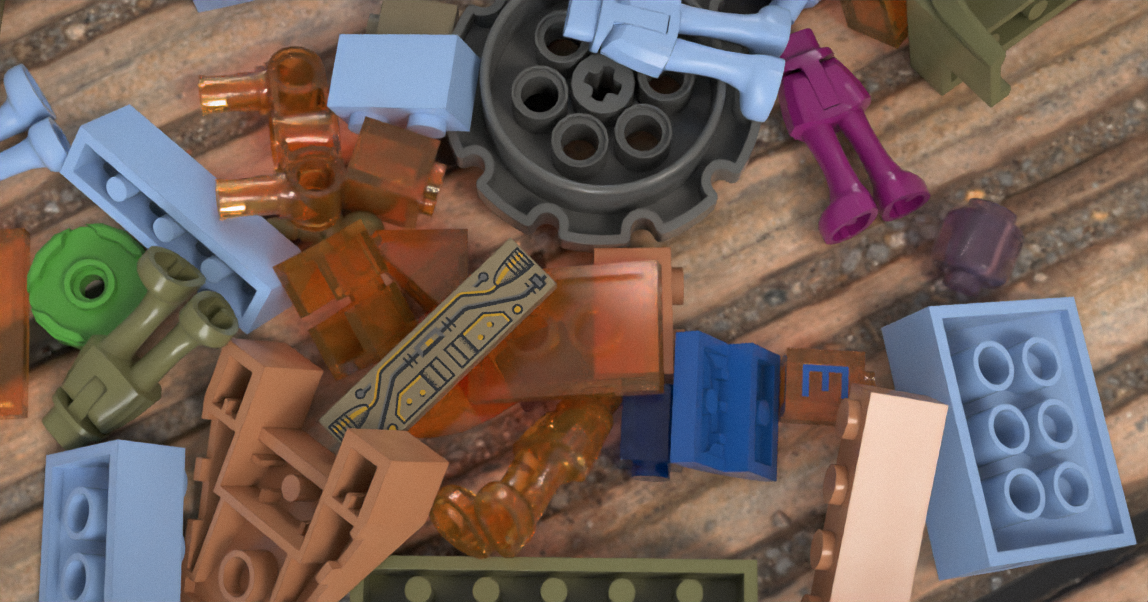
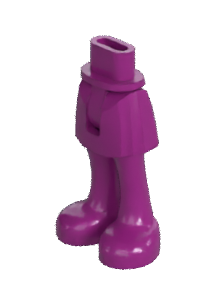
(818, 101)

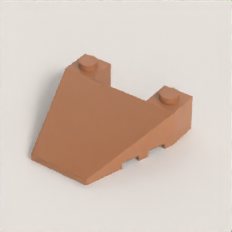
(280, 507)

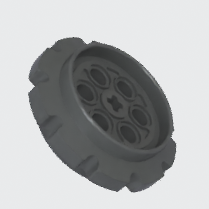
(619, 187)

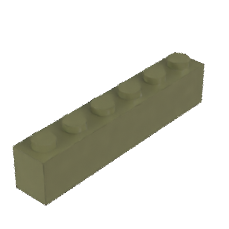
(558, 580)

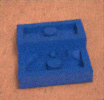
(725, 407)

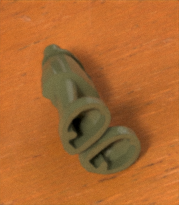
(114, 385)

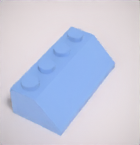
(113, 523)

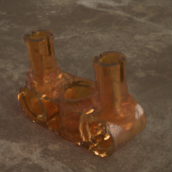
(301, 137)

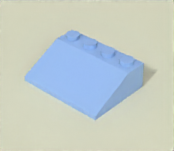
(1023, 439)

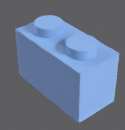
(405, 81)

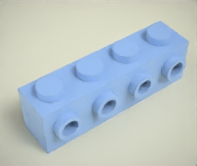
(171, 204)

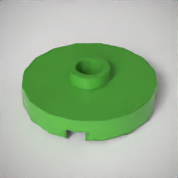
(65, 270)

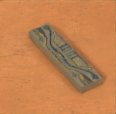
(444, 345)

